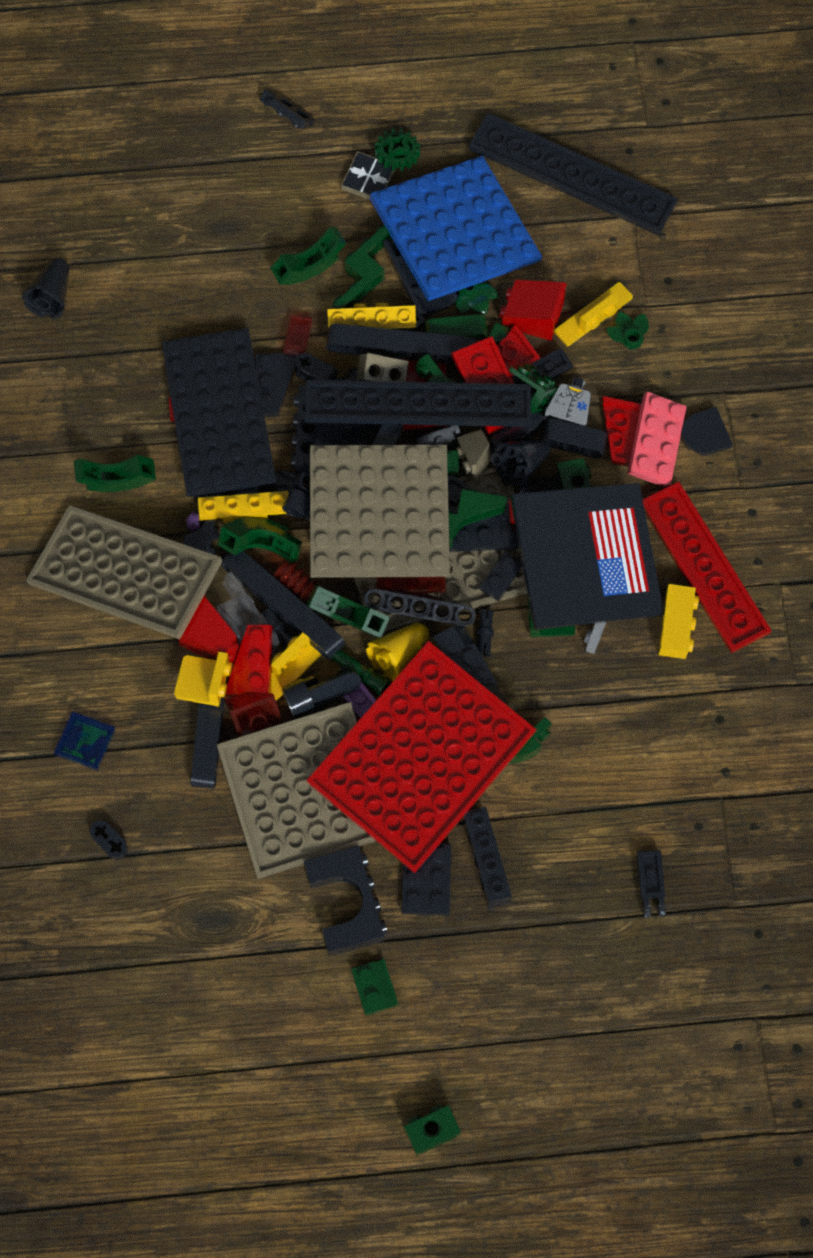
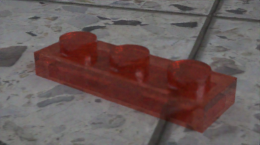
(414, 584)

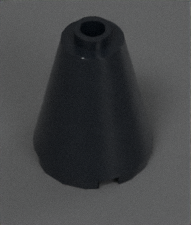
(48, 290)

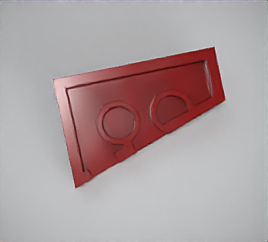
(516, 349)
(621, 426)
(253, 662)

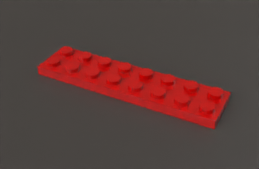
(705, 567)

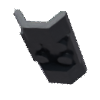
(412, 288)
(460, 648)

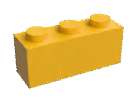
(678, 621)

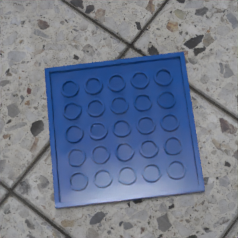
(455, 228)

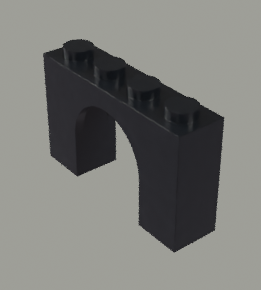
(348, 867)

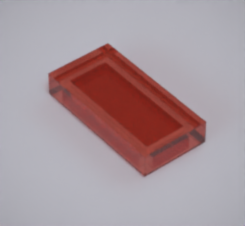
(297, 335)

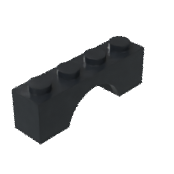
(204, 537)

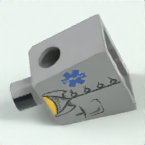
(570, 403)

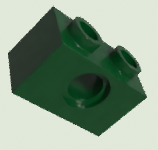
(573, 471)
(423, 1142)

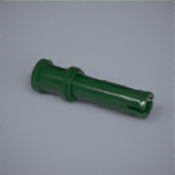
(368, 676)

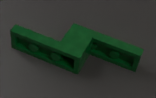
(363, 270)

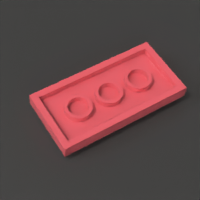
(656, 440)

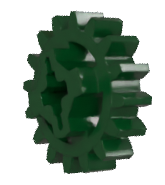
(397, 149)

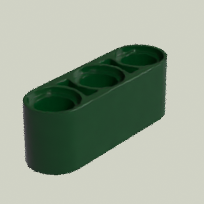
(467, 326)

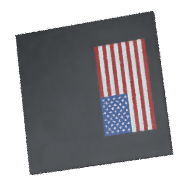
(586, 556)

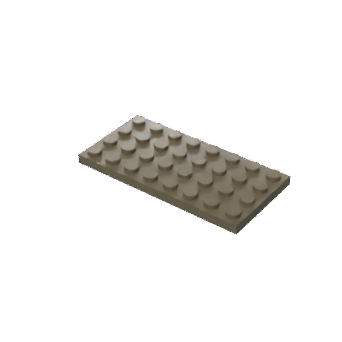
(124, 571)

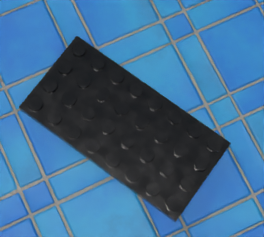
(218, 412)

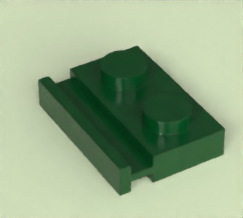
(374, 987)

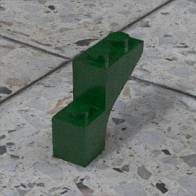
(474, 508)

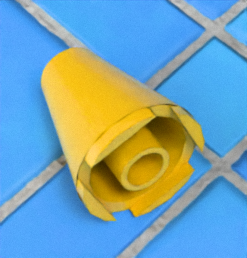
(397, 649)

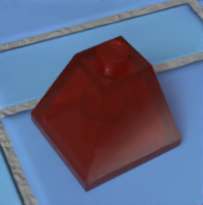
(253, 712)

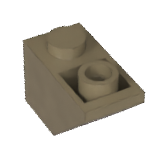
(474, 452)

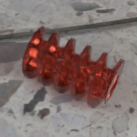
(295, 582)

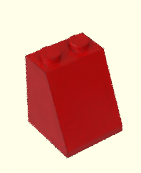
(534, 307)
(209, 634)

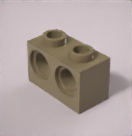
(382, 367)

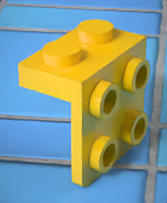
(203, 679)

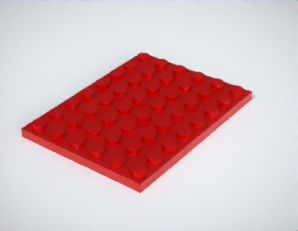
(421, 756)

